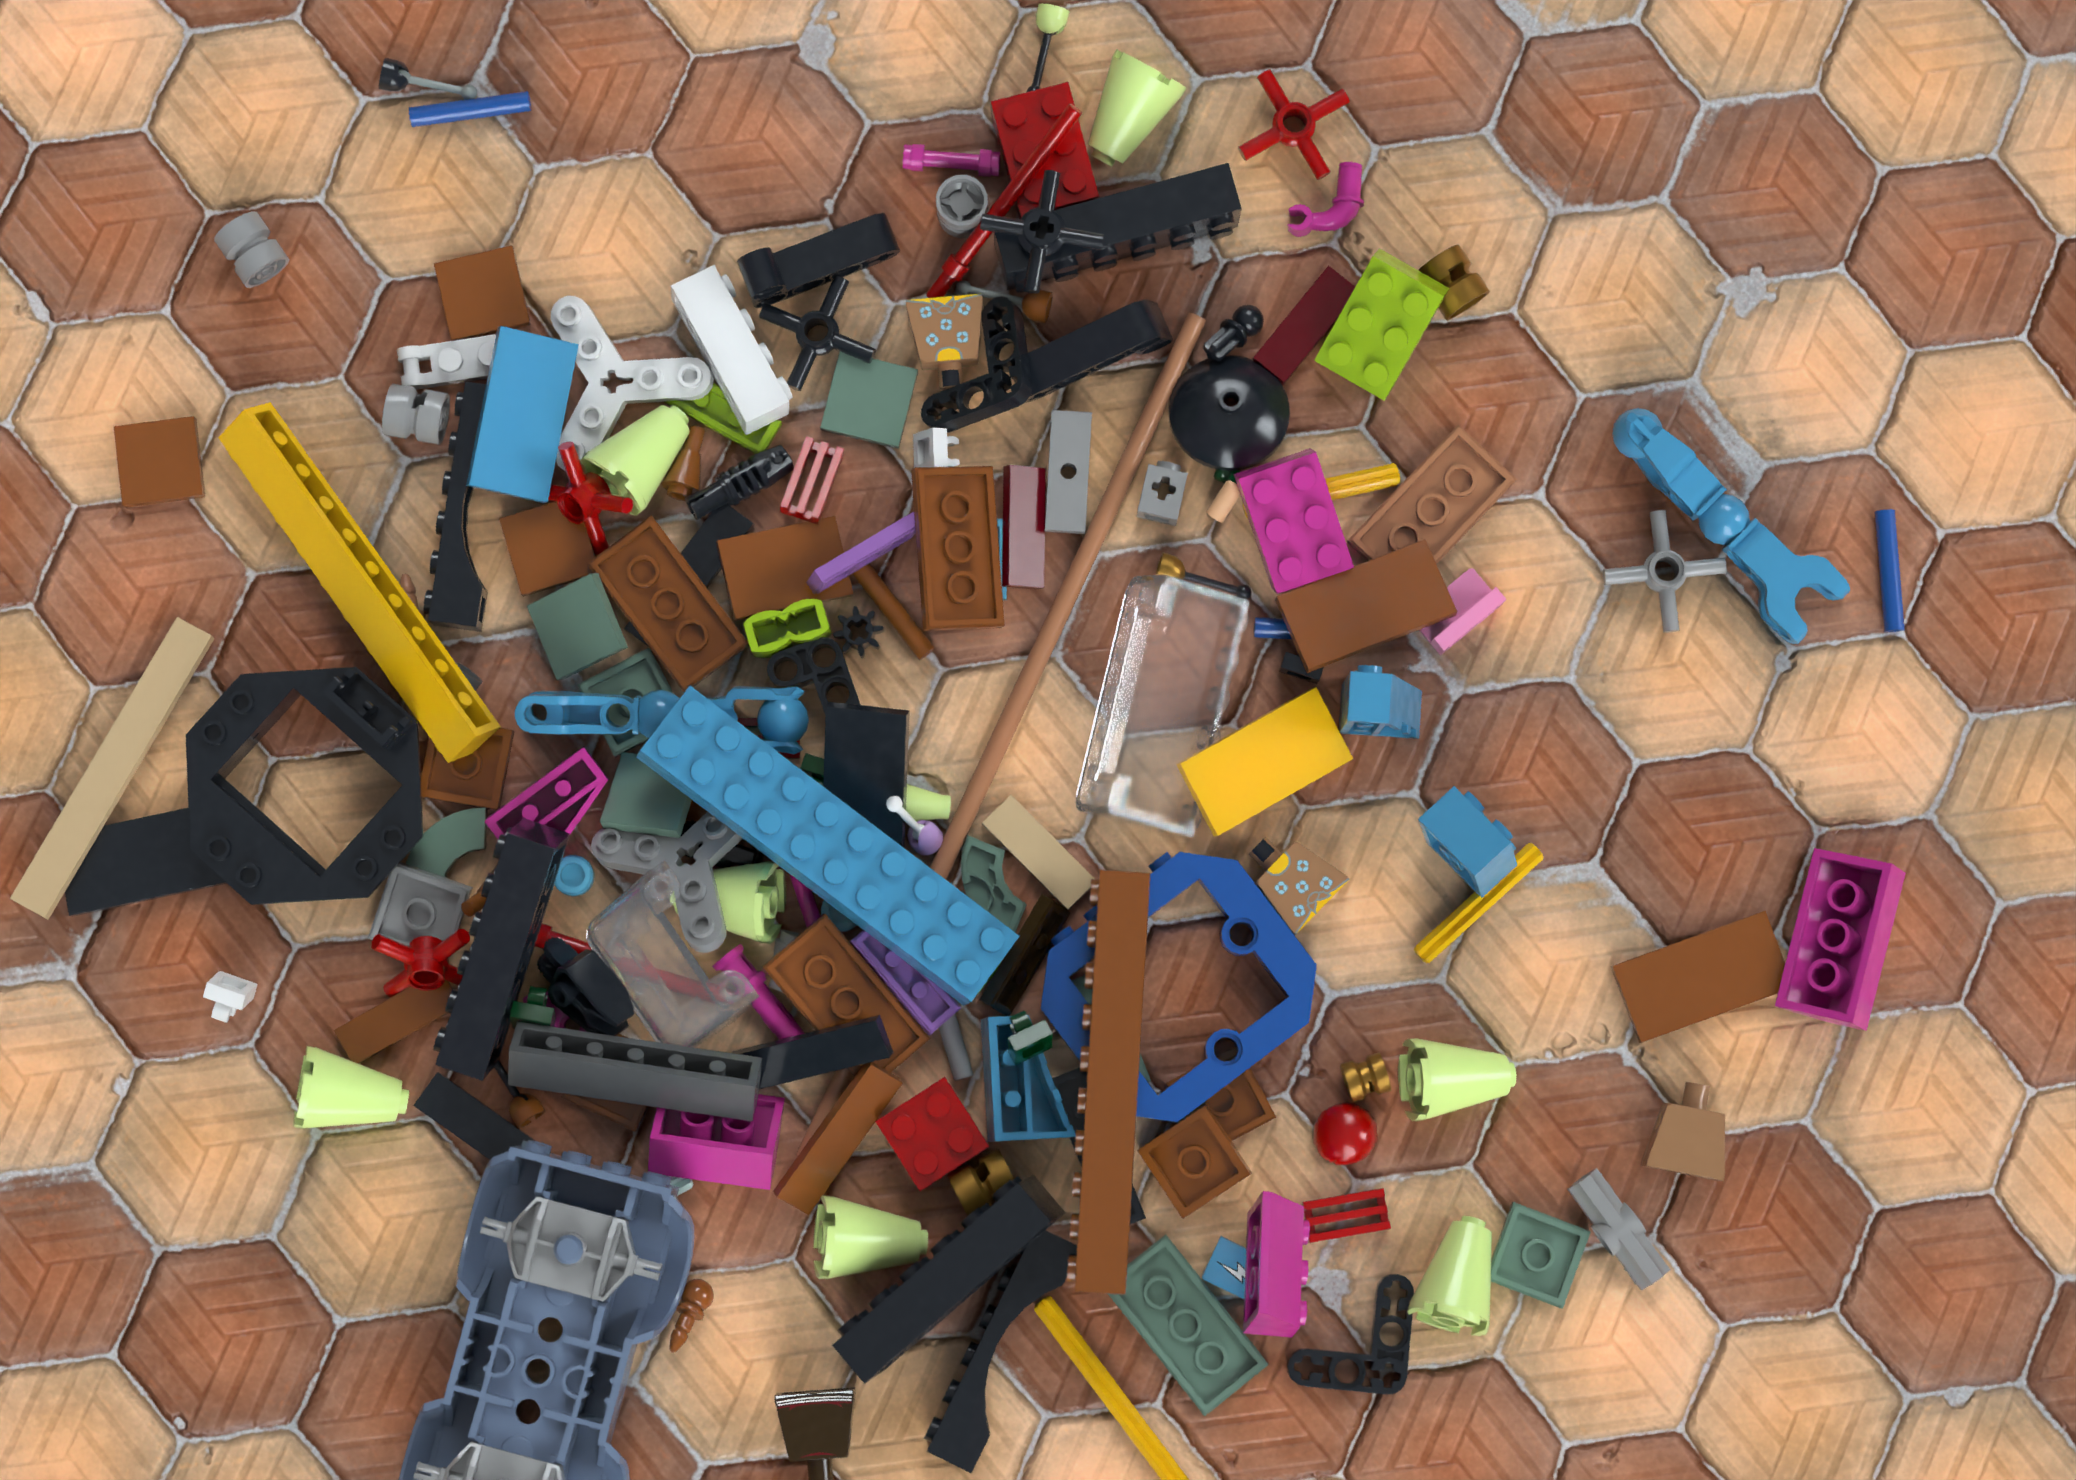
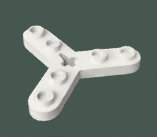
(598, 358)

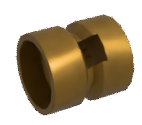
(1452, 270)
(978, 1184)

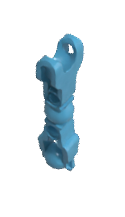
(1726, 521)
(779, 719)

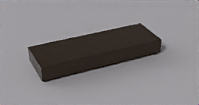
(1025, 955)

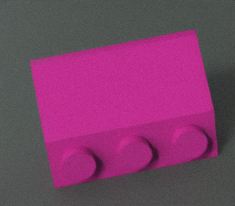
(717, 1146)
(1275, 1267)

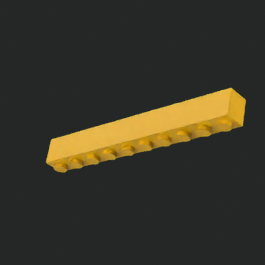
(359, 582)

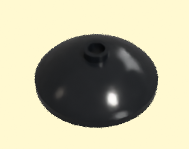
(1223, 434)

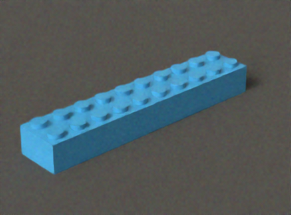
(827, 846)

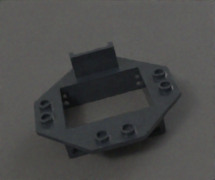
(246, 844)

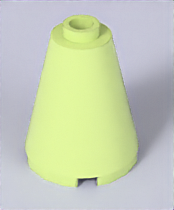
(1130, 107)
(639, 455)
(751, 899)
(1450, 1077)
(345, 1093)
(863, 1239)
(1458, 1280)

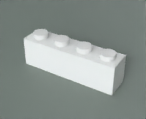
(730, 349)

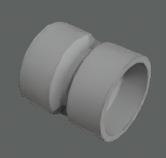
(961, 205)
(248, 243)
(416, 414)

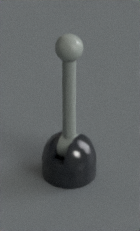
(396, 76)

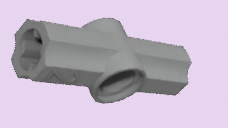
(1618, 1229)

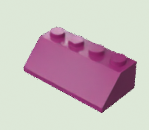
(1840, 938)

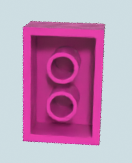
(1294, 520)

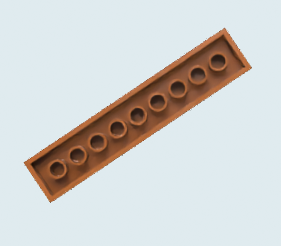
(1111, 1082)

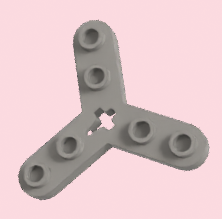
(699, 899)

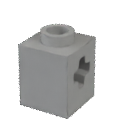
(1159, 510)

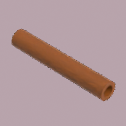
(894, 611)

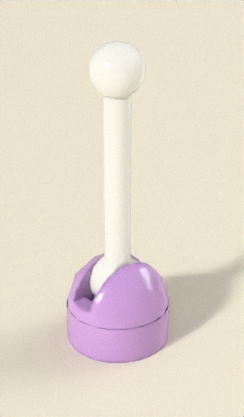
(925, 831)

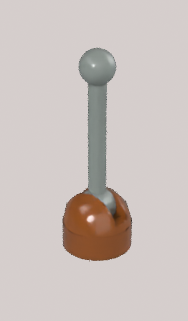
(1034, 306)

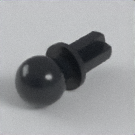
(1233, 333)

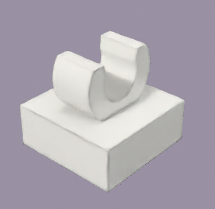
(932, 448)
(229, 994)

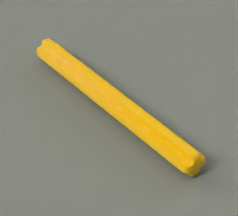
(1108, 1390)

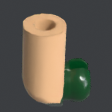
(1226, 497)

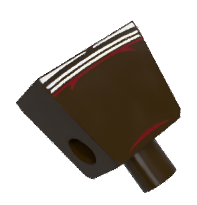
(817, 1427)

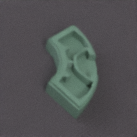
(449, 841)
(985, 882)

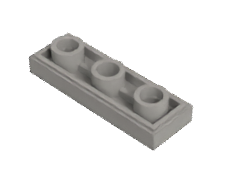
(1068, 448)

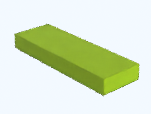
(717, 415)

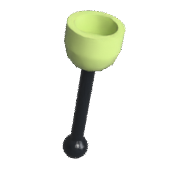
(1050, 21)

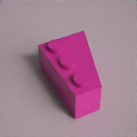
(556, 798)

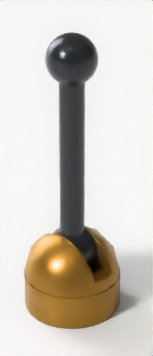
(1174, 567)

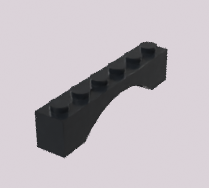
(457, 591)
(965, 1427)

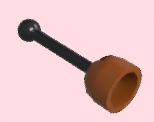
(522, 1105)

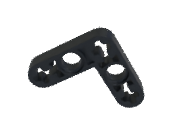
(994, 383)
(1379, 1352)

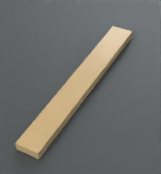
(112, 768)

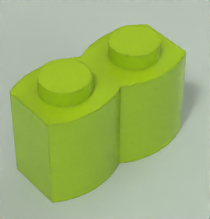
(777, 630)

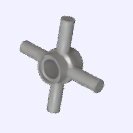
(1663, 554)

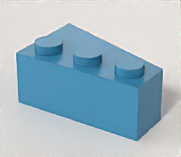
(1379, 705)
(1018, 1098)

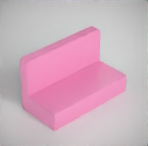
(1474, 604)

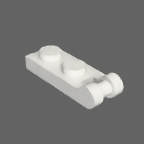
(450, 362)

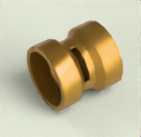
(1365, 1077)

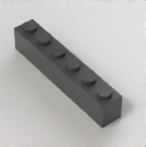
(634, 1071)

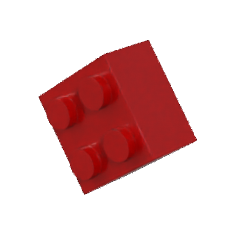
(932, 1134)

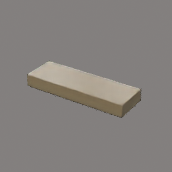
(1039, 852)

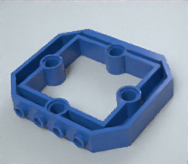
(1270, 943)

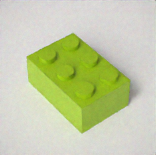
(1381, 324)

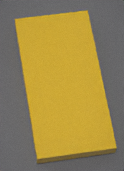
(1264, 761)

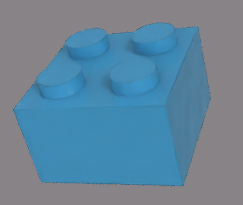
(1468, 840)

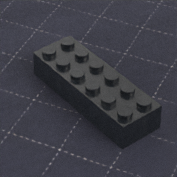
(1133, 225)
(501, 948)
(944, 1282)

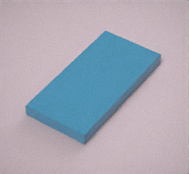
(522, 414)

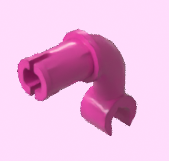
(1344, 207)

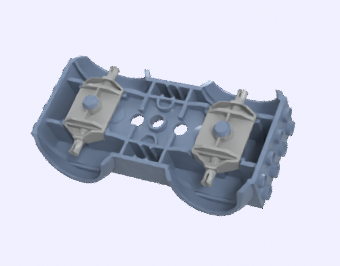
(566, 1245)

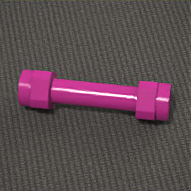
(916, 157)

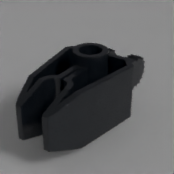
(585, 988)

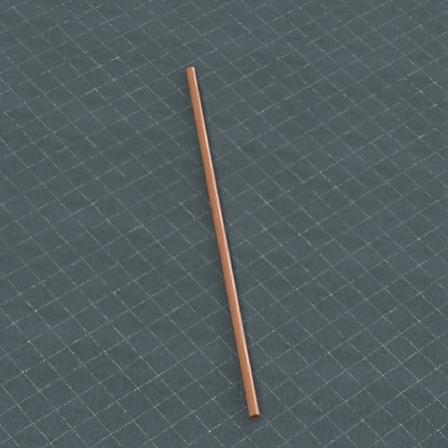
(1047, 637)

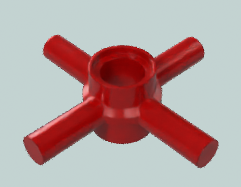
(1287, 109)
(586, 498)
(424, 961)

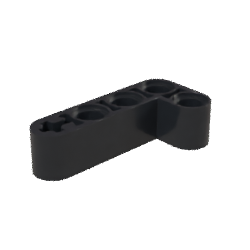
(816, 261)
(1105, 341)
(810, 673)

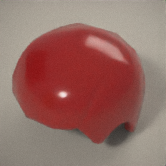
(1345, 1133)

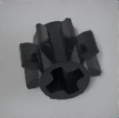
(859, 643)

